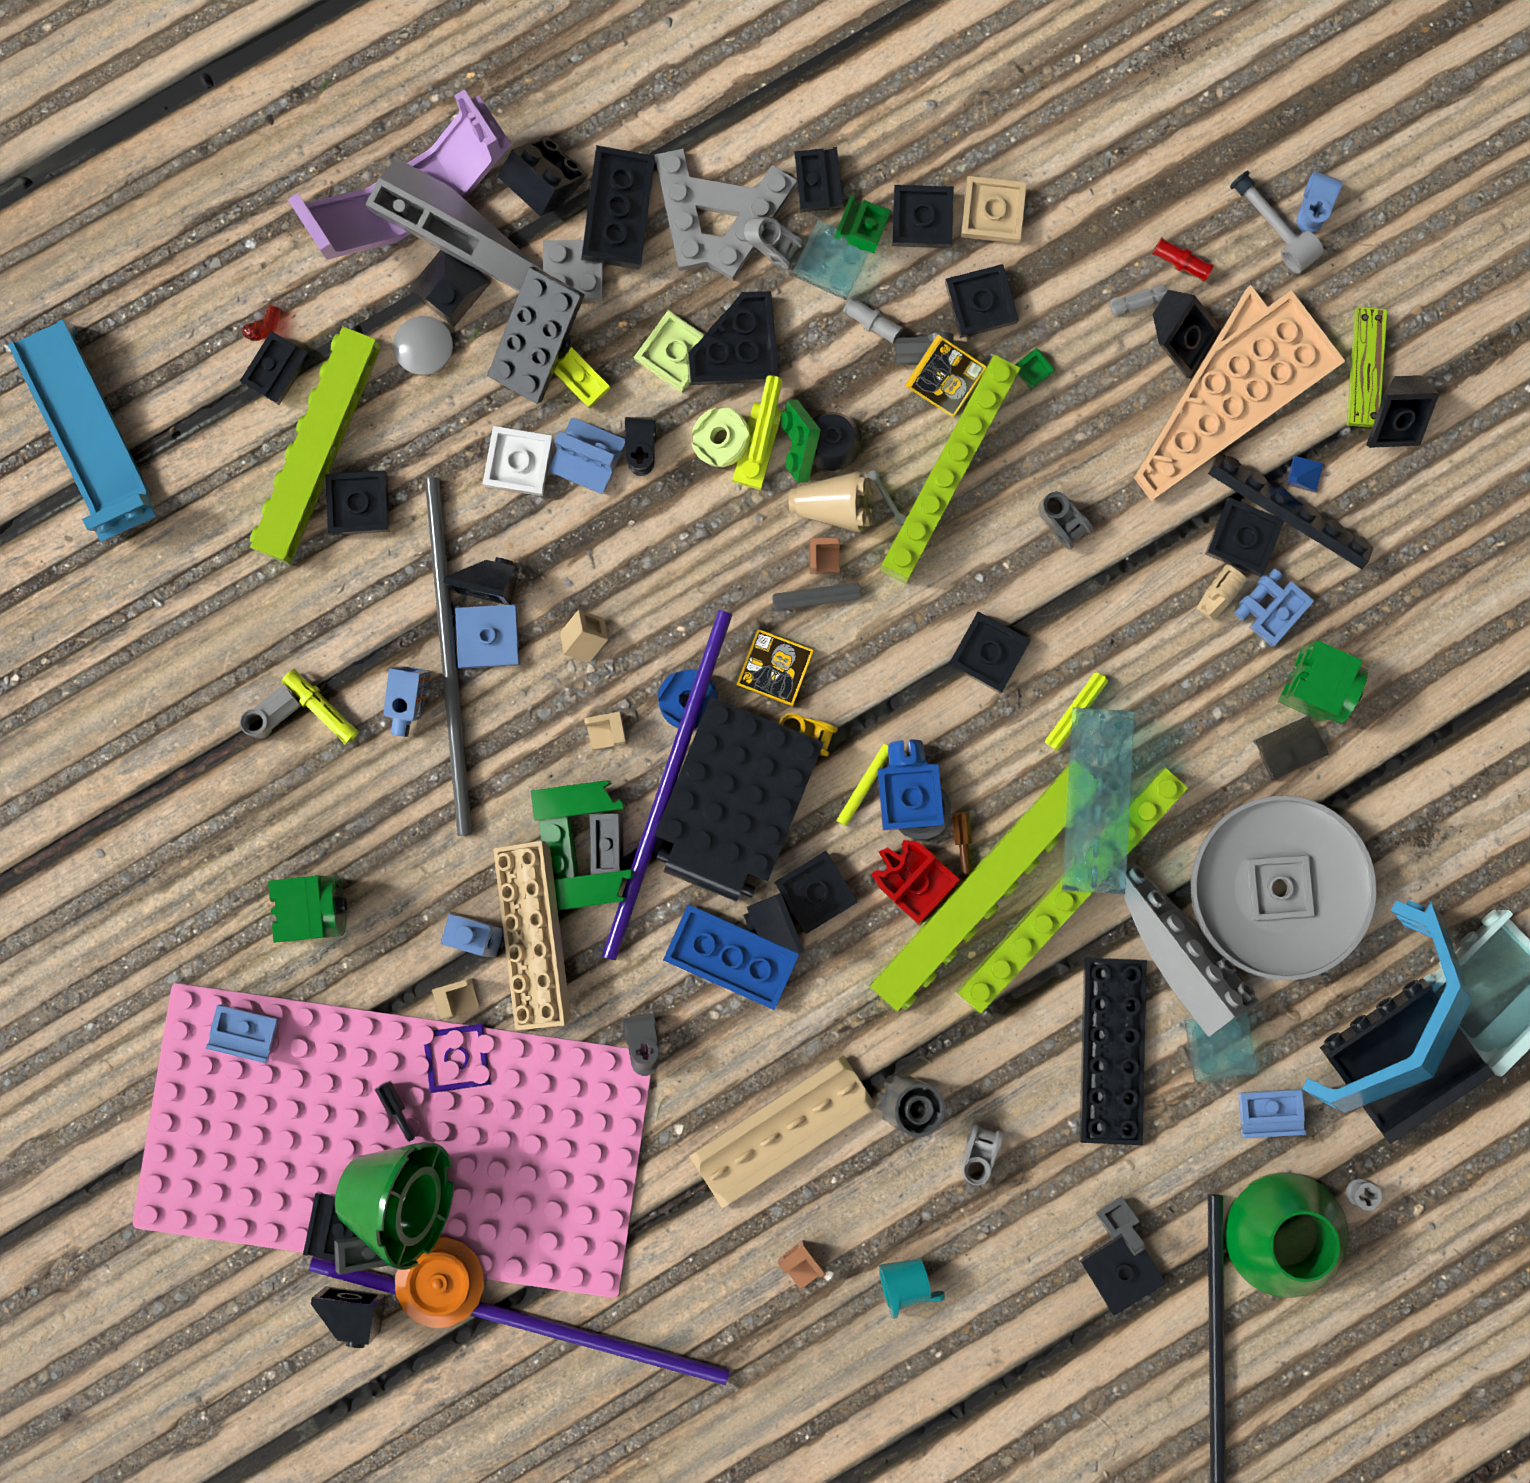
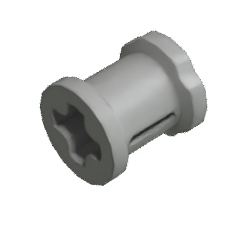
(1357, 1188)

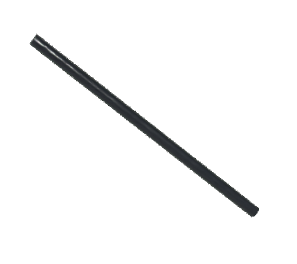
(1216, 1339)

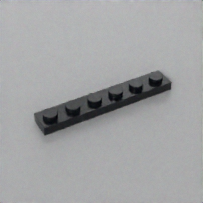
(1290, 510)

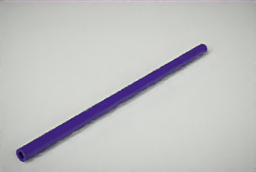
(667, 783)

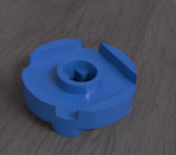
(670, 693)

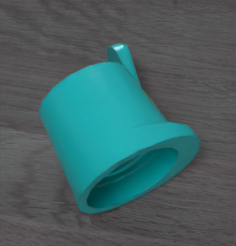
(906, 1285)

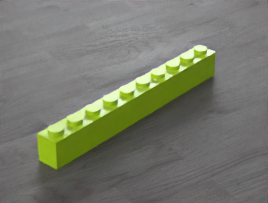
(975, 898)
(1058, 905)

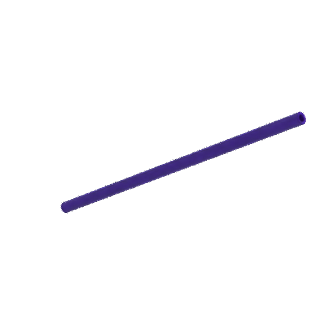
(546, 1328)

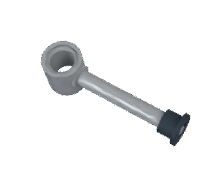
(1300, 249)

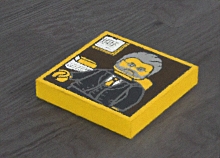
(945, 376)
(775, 667)

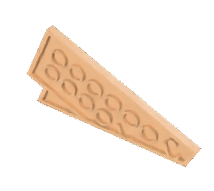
(1248, 375)

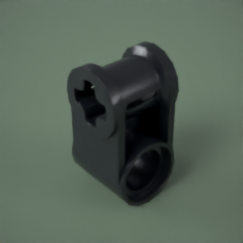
(640, 440)

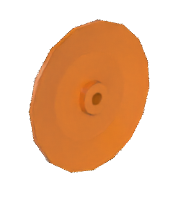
(442, 1285)

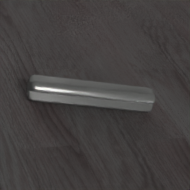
(816, 596)

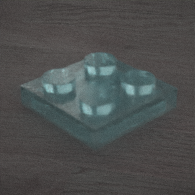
(830, 262)
(1222, 1054)

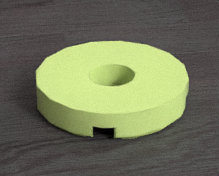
(735, 443)

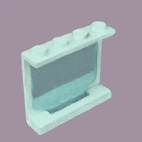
(1498, 979)

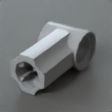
(272, 710)

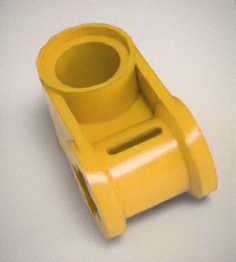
(813, 729)

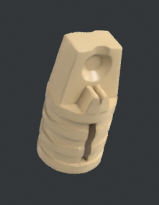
(1221, 592)

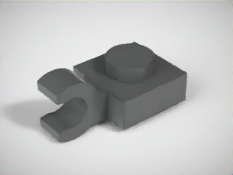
(1120, 1222)

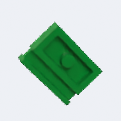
(862, 224)

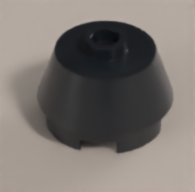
(838, 441)

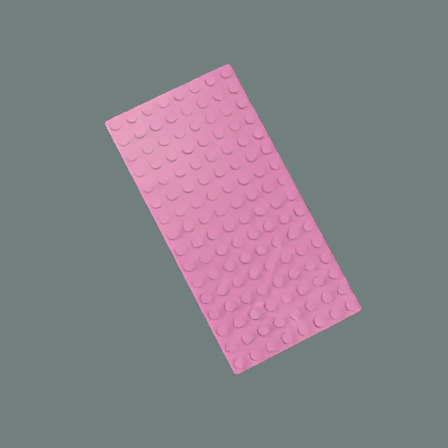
(534, 1156)

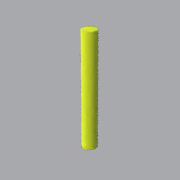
(864, 786)

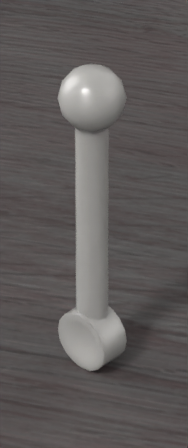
(899, 518)

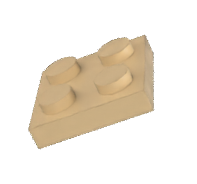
(993, 209)

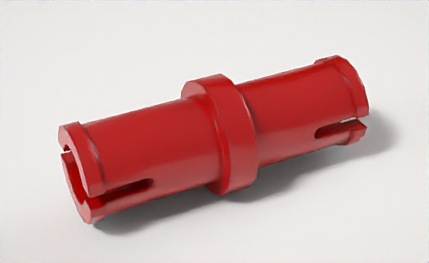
(1182, 259)

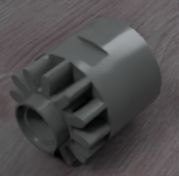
(912, 1106)

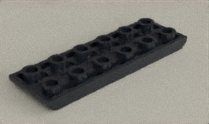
(1113, 1051)

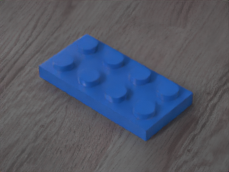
(731, 957)

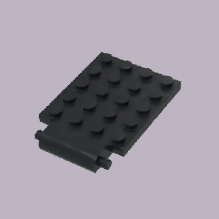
(735, 799)

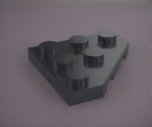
(738, 344)

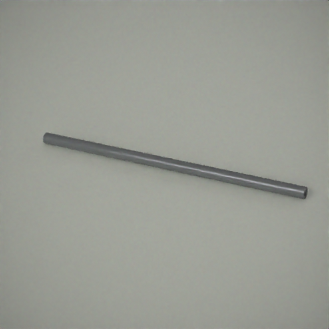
(448, 657)

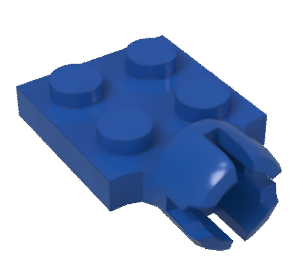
(909, 789)

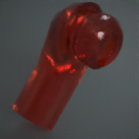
(260, 329)

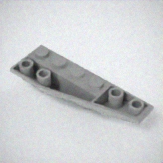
(446, 222)
(1185, 957)

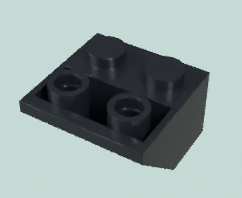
(542, 175)

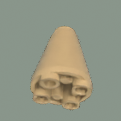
(835, 501)

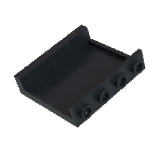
(1391, 1037)

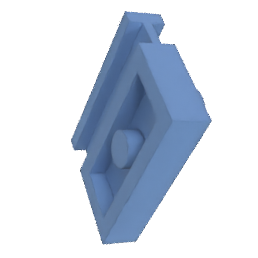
(242, 1033)
(1271, 1113)

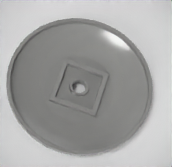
(1326, 880)

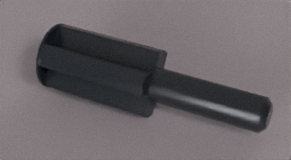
(394, 1107)

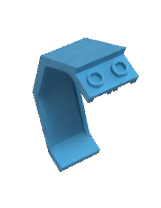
(1436, 1036)

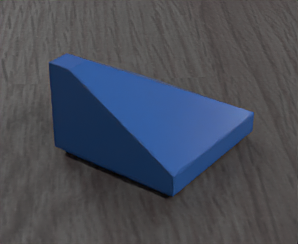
(1304, 474)

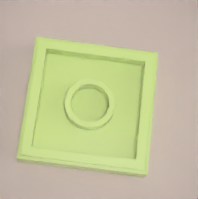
(667, 350)

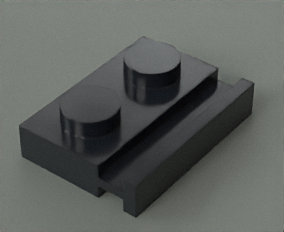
(818, 179)
(274, 368)
(324, 1228)

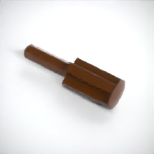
(962, 837)

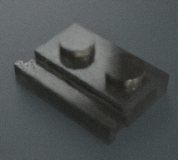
(1291, 747)

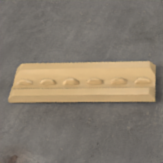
(532, 935)
(782, 1131)

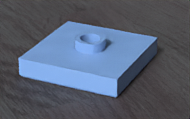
(487, 636)

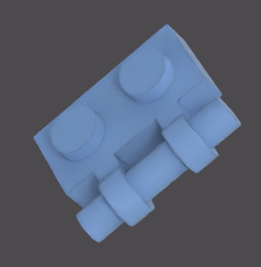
(1280, 613)

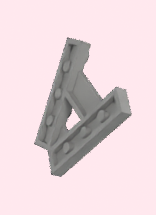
(686, 194)

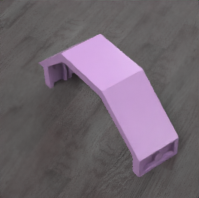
(457, 158)

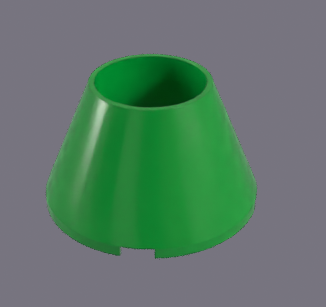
(397, 1201)
(1256, 1218)

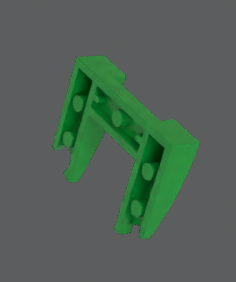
(554, 811)

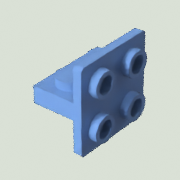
(586, 455)

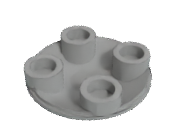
(423, 345)

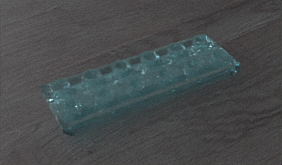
(1098, 801)

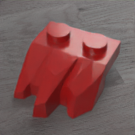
(915, 880)

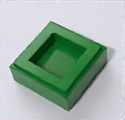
(1034, 369)

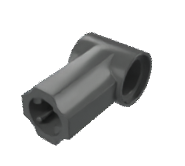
(911, 350)

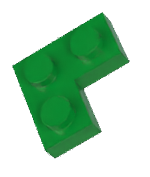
(804, 437)

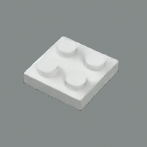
(517, 461)

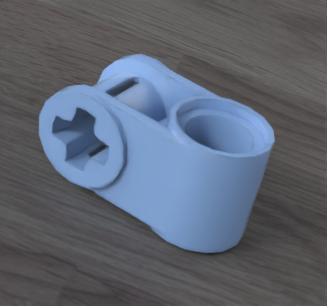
(1318, 200)

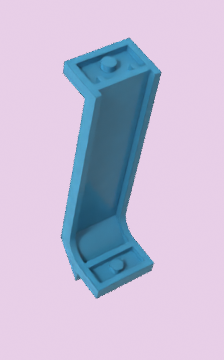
(84, 430)

